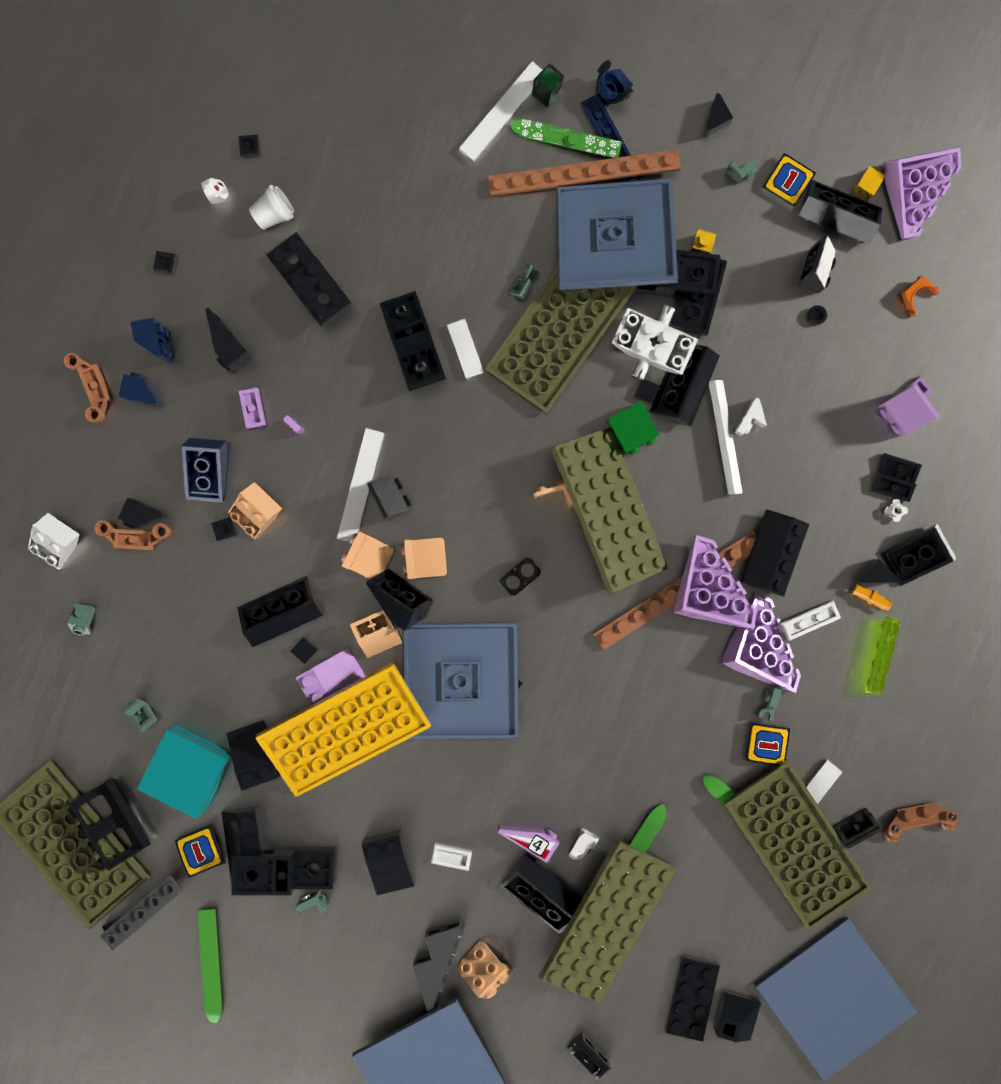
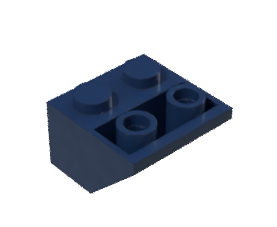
(153, 337)

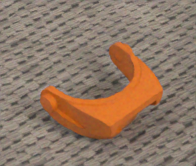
(908, 294)

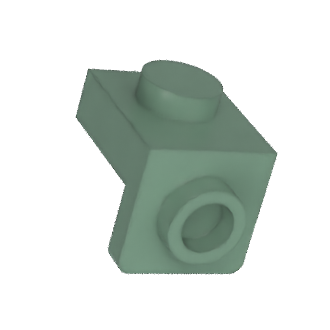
(746, 171)
(81, 619)
(141, 714)
(308, 901)

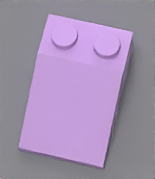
(908, 410)
(330, 676)

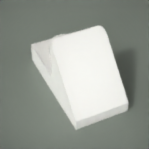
(753, 413)

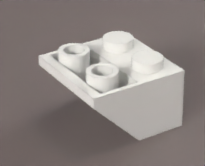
(52, 540)

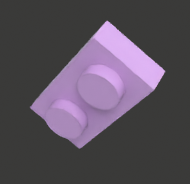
(252, 408)

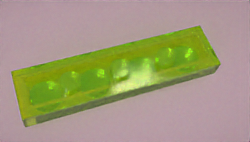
(883, 657)

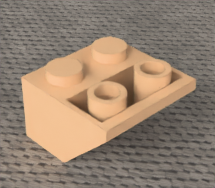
(254, 510)
(375, 633)

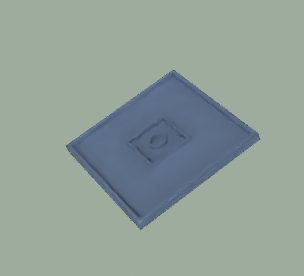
(616, 234)
(464, 678)
(835, 998)
(429, 1051)

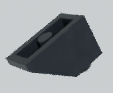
(139, 514)

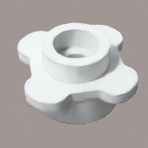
(890, 510)

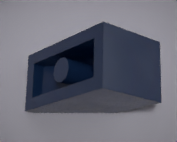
(138, 390)

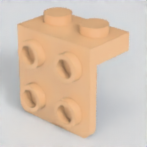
(560, 485)
(367, 555)
(424, 558)
(483, 971)

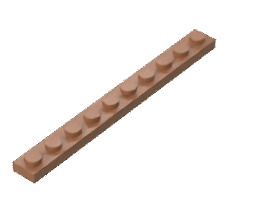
(584, 172)
(665, 597)

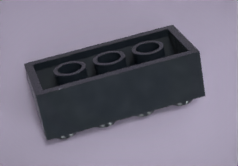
(840, 212)
(682, 394)
(775, 552)
(279, 611)
(243, 834)
(542, 893)

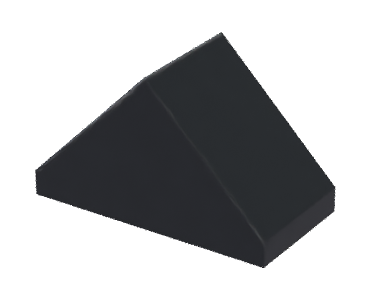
(718, 117)
(876, 572)

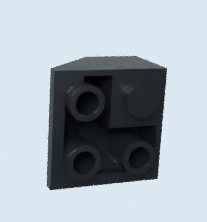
(736, 1017)

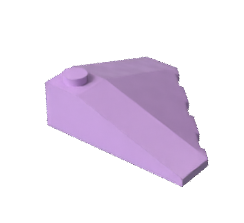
(916, 184)
(710, 590)
(762, 650)

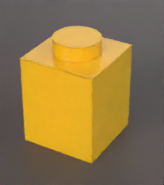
(869, 183)
(703, 242)

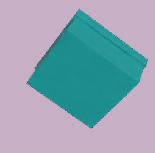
(185, 771)

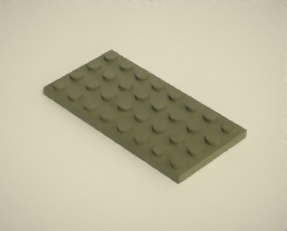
(555, 339)
(609, 509)
(50, 838)
(797, 845)
(607, 922)

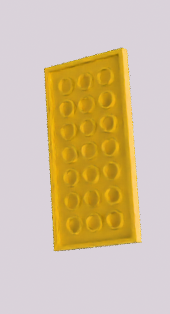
(343, 730)

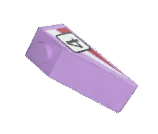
(534, 840)

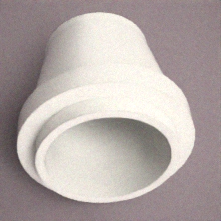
(271, 208)

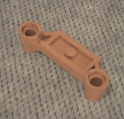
(93, 384)
(132, 538)
(920, 816)

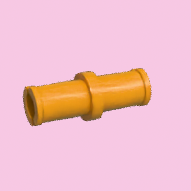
(872, 597)

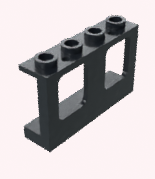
(120, 818)

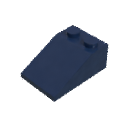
(204, 469)

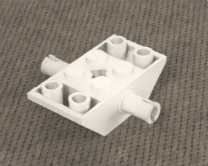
(672, 345)

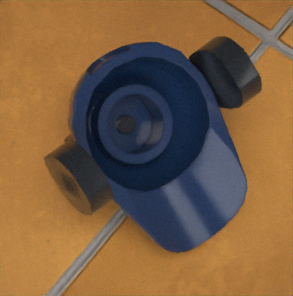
(613, 85)

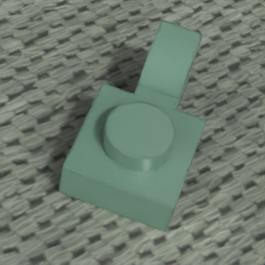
(523, 283)
(772, 698)

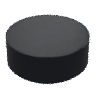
(816, 315)

